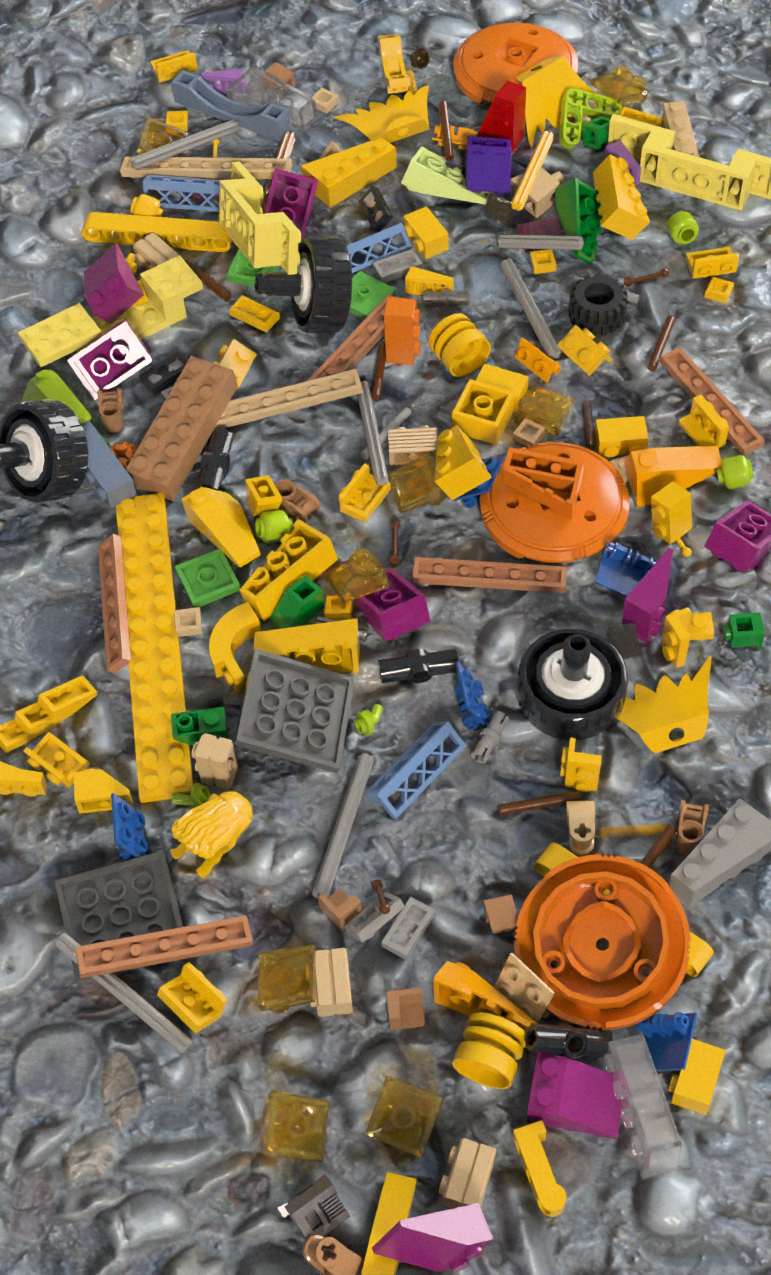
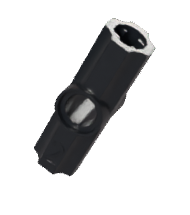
(216, 460)
(418, 666)
(567, 1040)

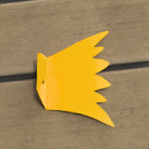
(545, 87)
(395, 119)
(668, 708)

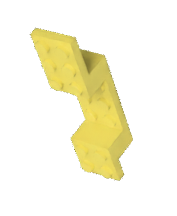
(690, 174)
(261, 237)
(75, 329)

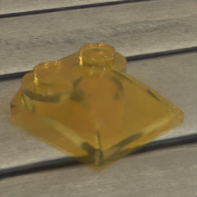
(622, 85)
(157, 135)
(545, 409)
(415, 485)
(358, 576)
(286, 978)
(404, 1115)
(294, 1127)

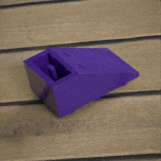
(488, 164)

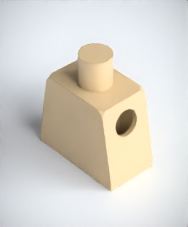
(542, 193)

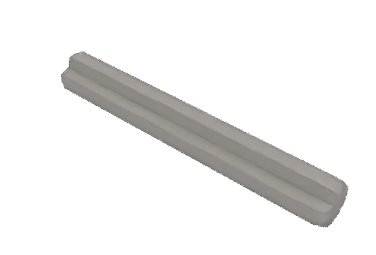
(541, 242)

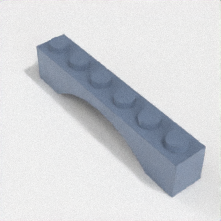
(195, 93)

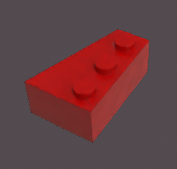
(506, 115)

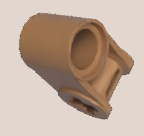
(111, 410)
(296, 501)
(690, 823)
(331, 1256)

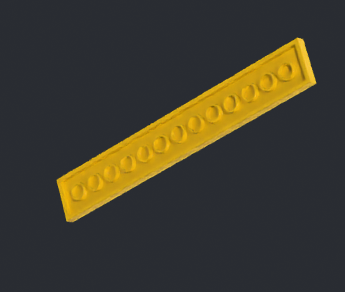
(155, 662)

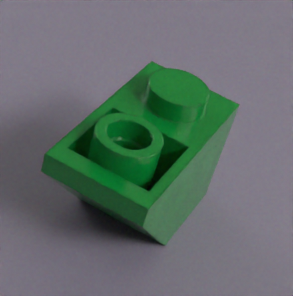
(298, 604)
(191, 725)

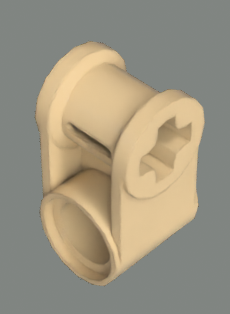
(581, 824)

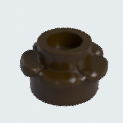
(422, 62)

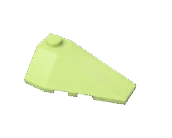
(431, 176)

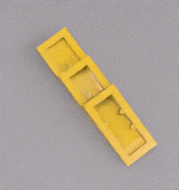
(45, 714)
(392, 1207)

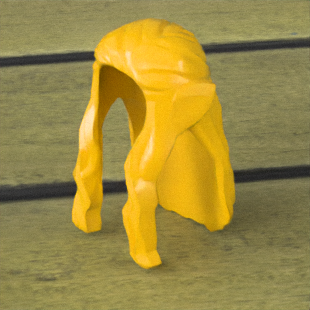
(212, 828)

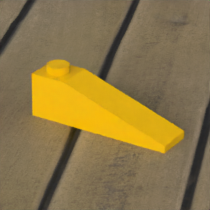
(222, 522)

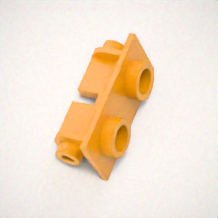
(459, 139)
(536, 360)

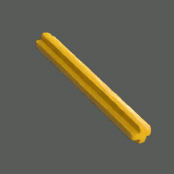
(532, 171)

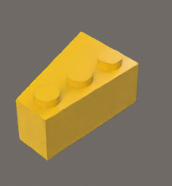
(458, 463)

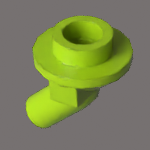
(366, 720)
(198, 796)

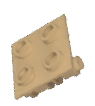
(524, 989)

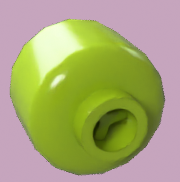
(682, 228)
(735, 472)
(273, 525)

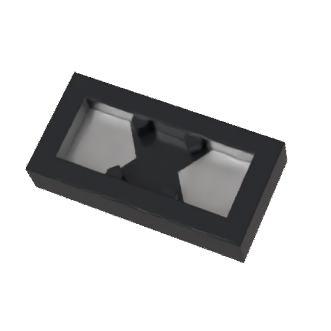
(375, 208)
(163, 373)

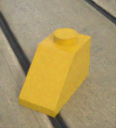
(262, 495)
(94, 791)

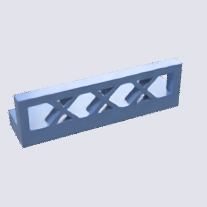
(183, 185)
(378, 238)
(409, 761)

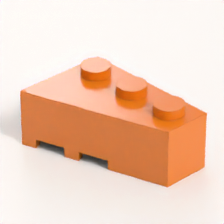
(402, 330)
(545, 478)

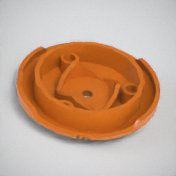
(504, 53)
(545, 535)
(637, 918)

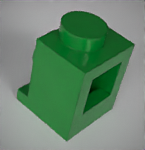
(596, 132)
(744, 630)

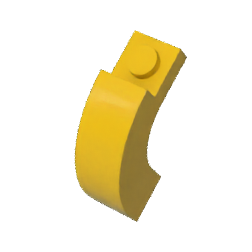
(392, 64)
(228, 634)

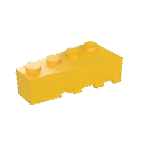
(350, 170)
(619, 198)
(300, 554)
(323, 645)

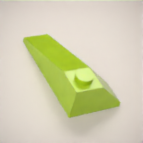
(50, 386)

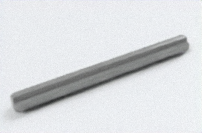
(185, 144)
(530, 309)
(372, 435)
(343, 826)
(131, 1000)

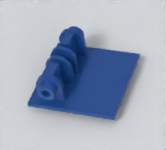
(493, 466)
(622, 569)
(469, 699)
(128, 829)
(668, 1039)

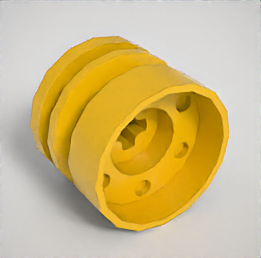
(459, 345)
(490, 1050)

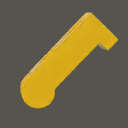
(548, 1194)

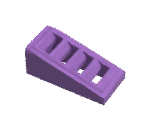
(226, 75)
(619, 150)

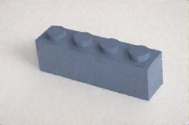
(105, 470)

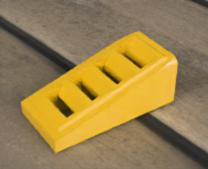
(419, 280)

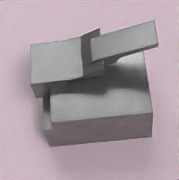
(315, 1209)

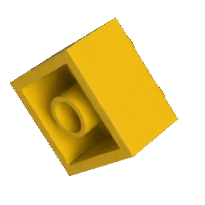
(483, 411)

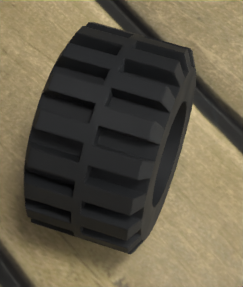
(598, 304)

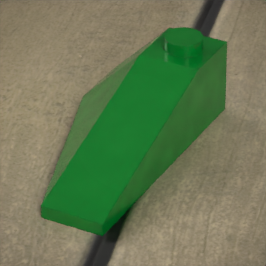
(580, 215)

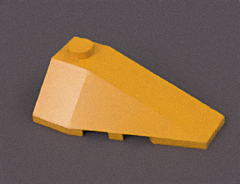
(657, 467)
(468, 993)

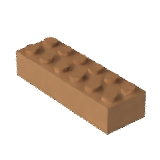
(182, 427)

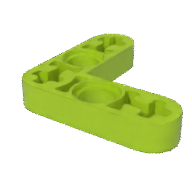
(578, 109)

